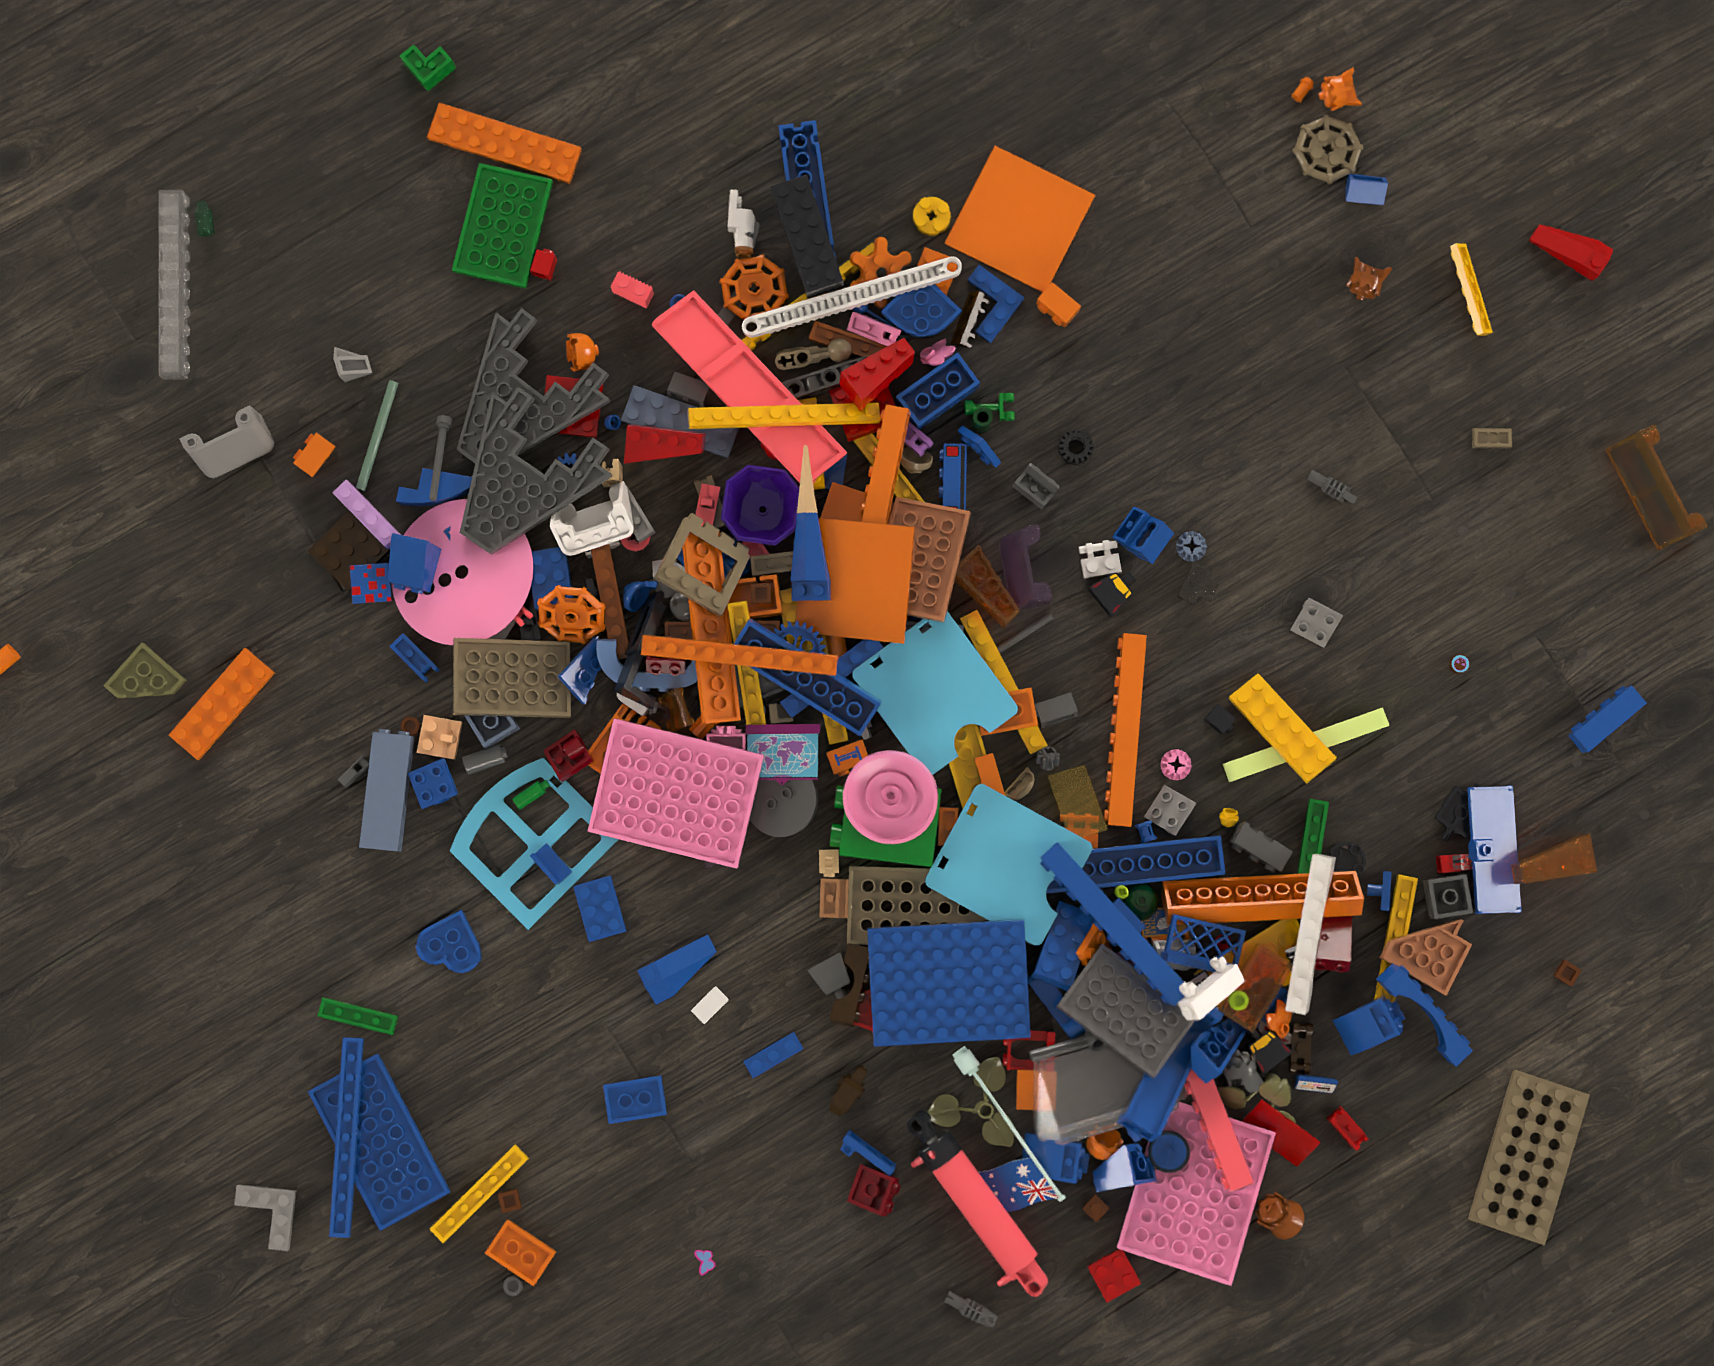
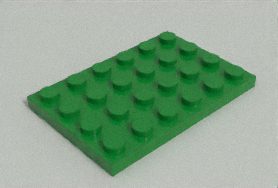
(502, 226)

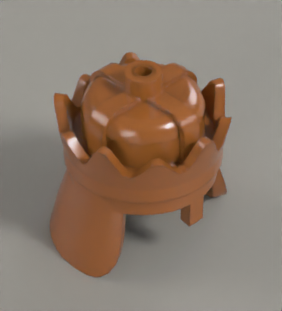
(1366, 280)
(1280, 1216)

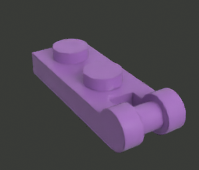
(912, 436)

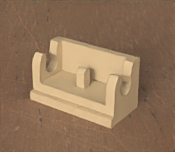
(616, 471)

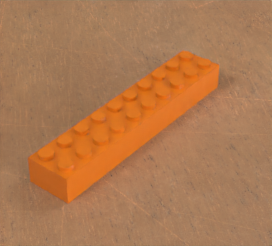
(1256, 898)

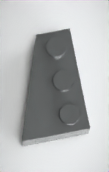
(1259, 847)

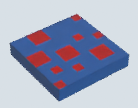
(370, 583)

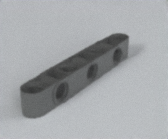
(815, 382)

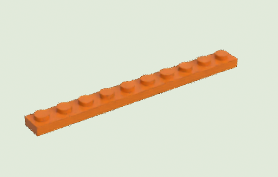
(739, 655)

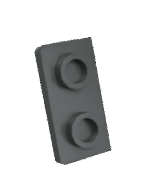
(1036, 486)

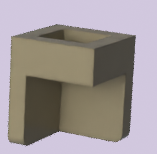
(778, 714)

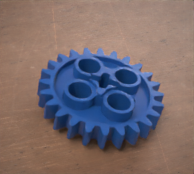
(806, 634)

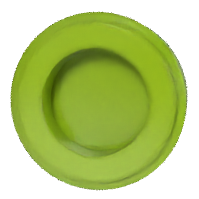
(1238, 1000)

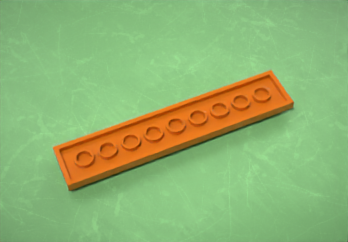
(715, 680)

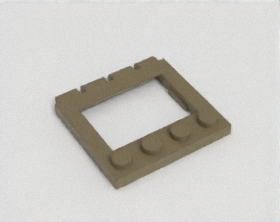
(692, 587)

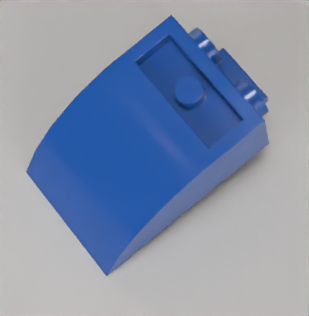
(1370, 1024)
(1059, 1161)

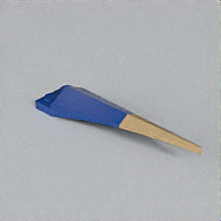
(809, 565)

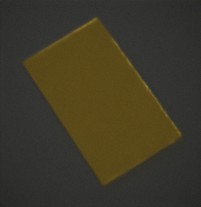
(1077, 801)

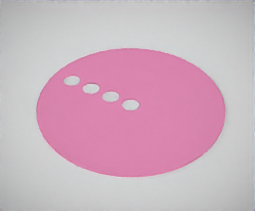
(483, 599)

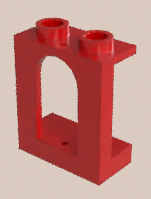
(1021, 1064)

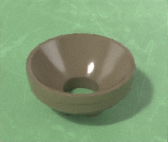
(913, 463)

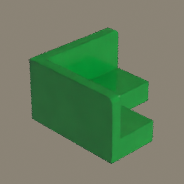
(430, 69)

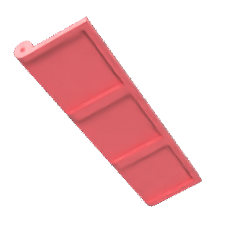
(743, 381)

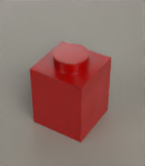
(544, 264)

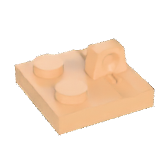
(439, 737)

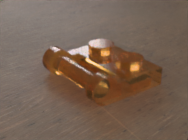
(679, 713)

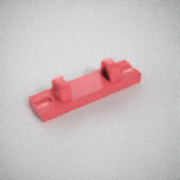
(708, 496)

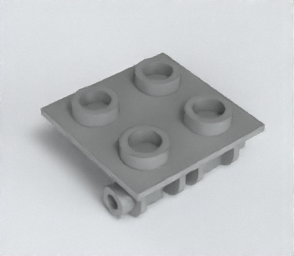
(1316, 622)
(1170, 810)

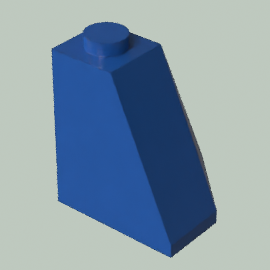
(1124, 1169)

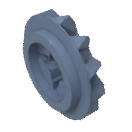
(1184, 551)

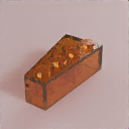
(985, 587)
(1560, 861)

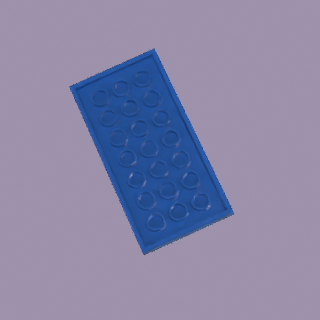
(392, 1158)

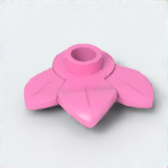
(937, 353)

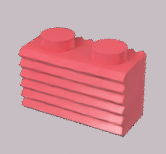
(632, 289)

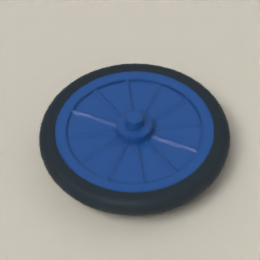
(1169, 1152)

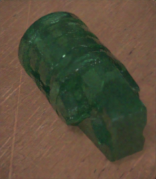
(204, 220)

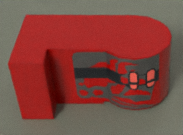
(1453, 863)

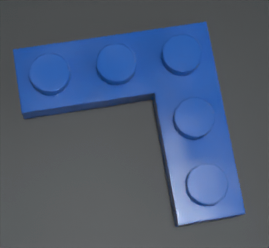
(1006, 298)

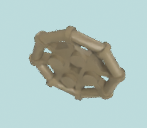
(1335, 142)

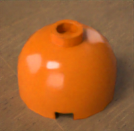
(581, 351)

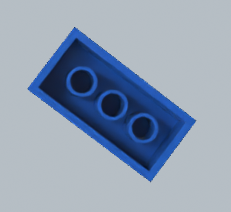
(938, 391)
(1058, 958)

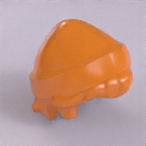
(1104, 1144)

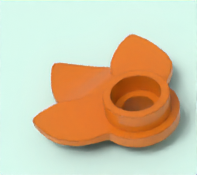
(1280, 1020)

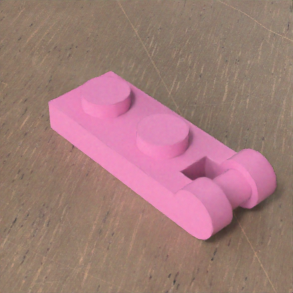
(872, 329)

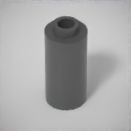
(484, 759)

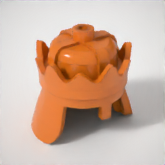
(1339, 91)

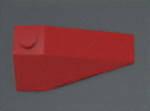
(1579, 252)

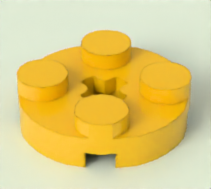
(925, 207)

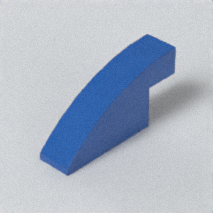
(450, 488)

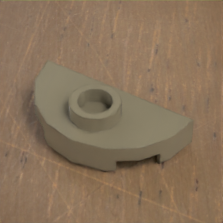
(1021, 785)

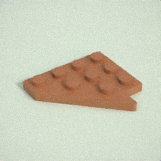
(1430, 954)

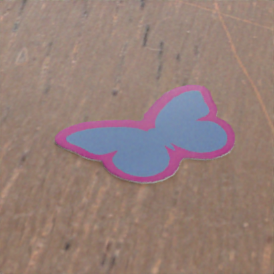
(705, 1259)

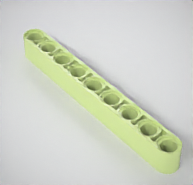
(1329, 736)

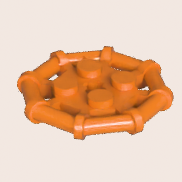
(750, 277)
(571, 606)

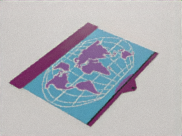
(787, 749)

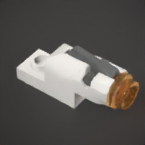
(743, 225)

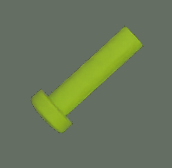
(1121, 892)

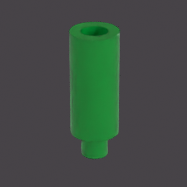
(530, 794)

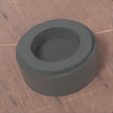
(513, 1285)

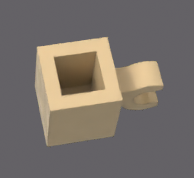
(829, 862)

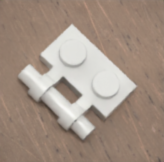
(1099, 565)

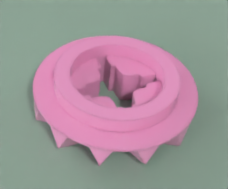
(1183, 759)

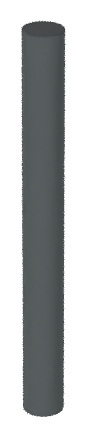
(1025, 632)

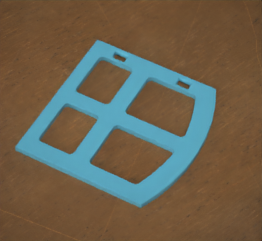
(494, 801)

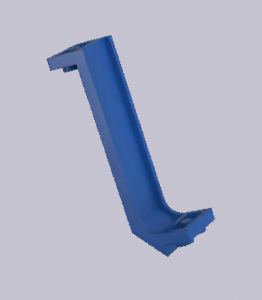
(1157, 1096)

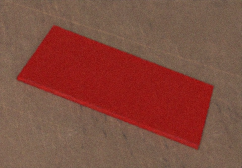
(1289, 1140)

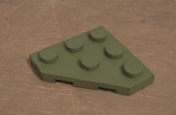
(144, 676)

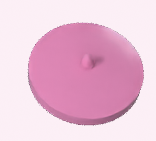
(890, 797)

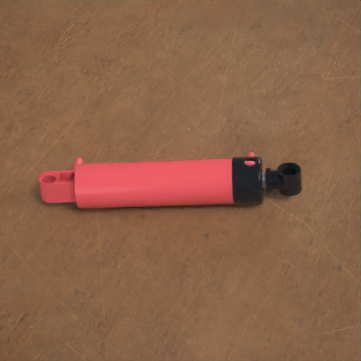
(977, 1204)

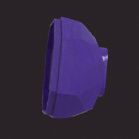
(758, 488)

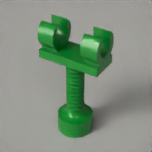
(970, 407)

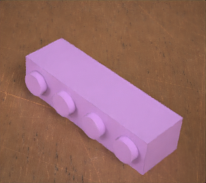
(365, 513)

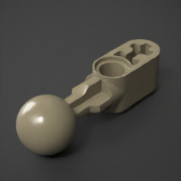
(838, 350)

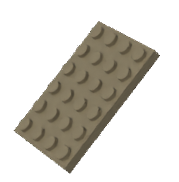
(510, 678)

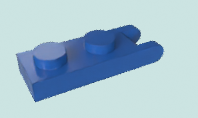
(413, 656)

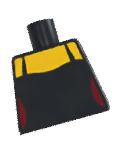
(1112, 592)
(1267, 1049)

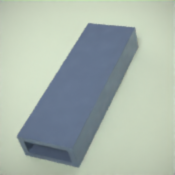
(387, 790)

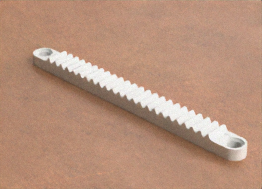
(852, 297)

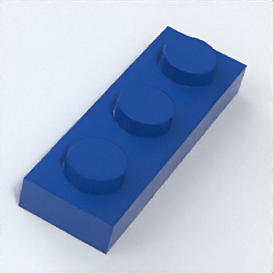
(773, 1055)

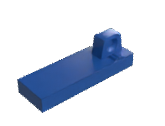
(854, 1143)

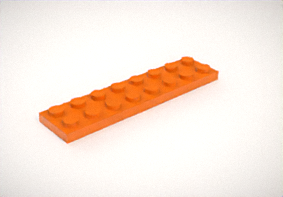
(504, 143)

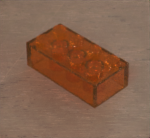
(1263, 977)

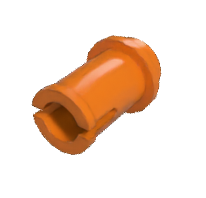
(1305, 85)

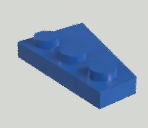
(581, 671)

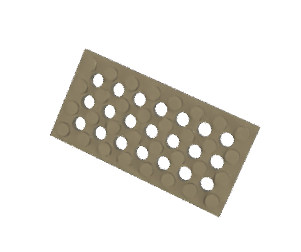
(896, 916)
(1497, 1156)

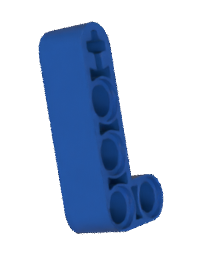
(1050, 998)

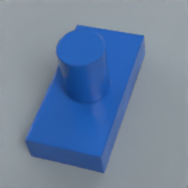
(1382, 890)

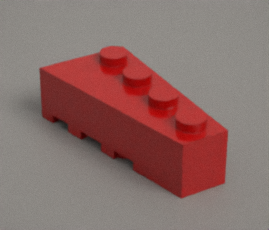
(873, 374)
(654, 443)

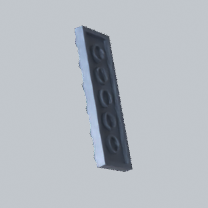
(660, 411)

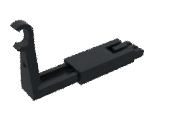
(646, 625)

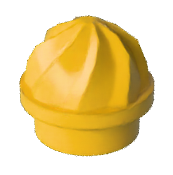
(1229, 817)

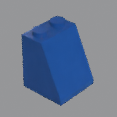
(412, 563)

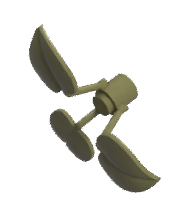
(1272, 1089)
(996, 1131)

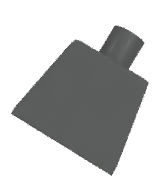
(831, 975)

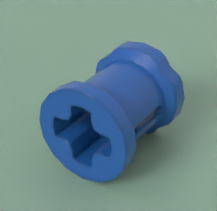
(1146, 832)

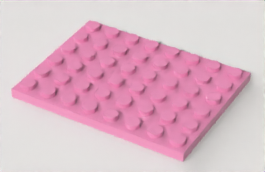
(676, 793)
(1188, 1214)

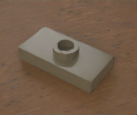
(1492, 438)

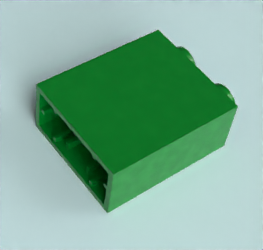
(855, 845)

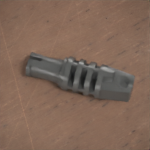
(1332, 487)
(972, 1310)

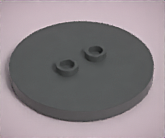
(784, 808)

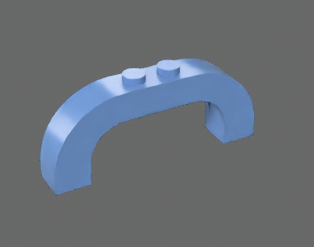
(644, 681)

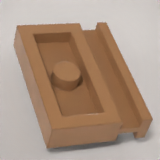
(834, 898)

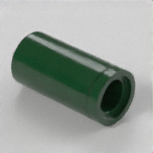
(981, 413)

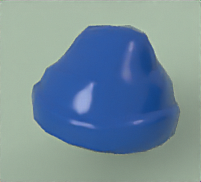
(636, 594)

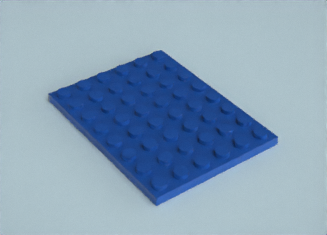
(948, 982)

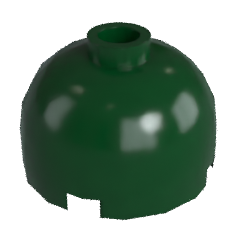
(1142, 901)

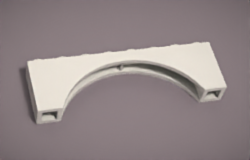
(1309, 932)

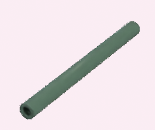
(377, 435)

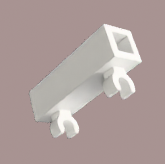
(1210, 992)

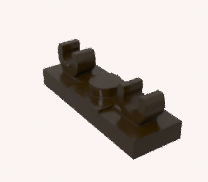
(968, 319)

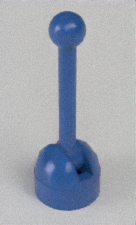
(864, 308)

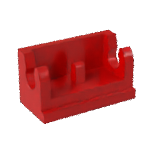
(1347, 1128)

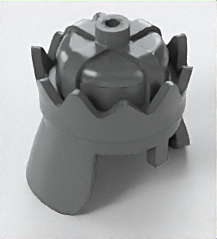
(1242, 1071)

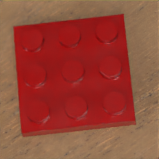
(584, 427)
(856, 431)

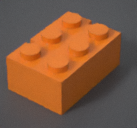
(743, 593)

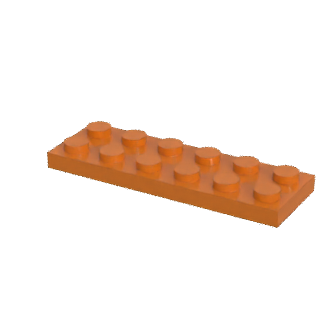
(221, 704)

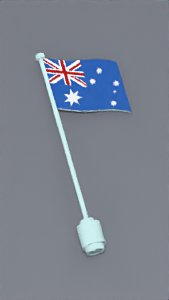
(1019, 1181)

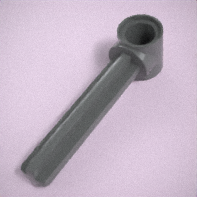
(1088, 1040)

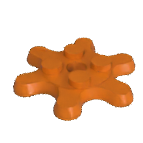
(879, 258)

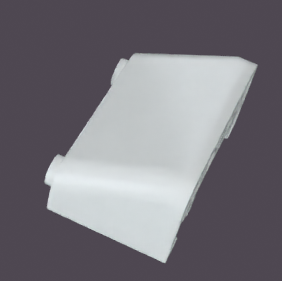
(594, 525)

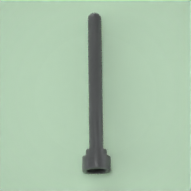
(444, 424)

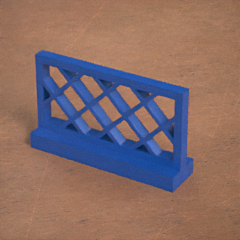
(1195, 960)

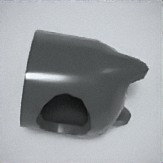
(680, 607)

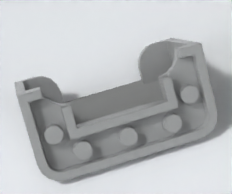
(232, 448)

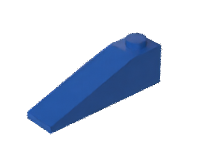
(674, 970)
(1215, 1048)

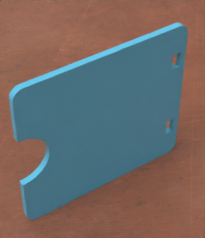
(934, 690)
(998, 861)

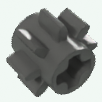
(1047, 758)

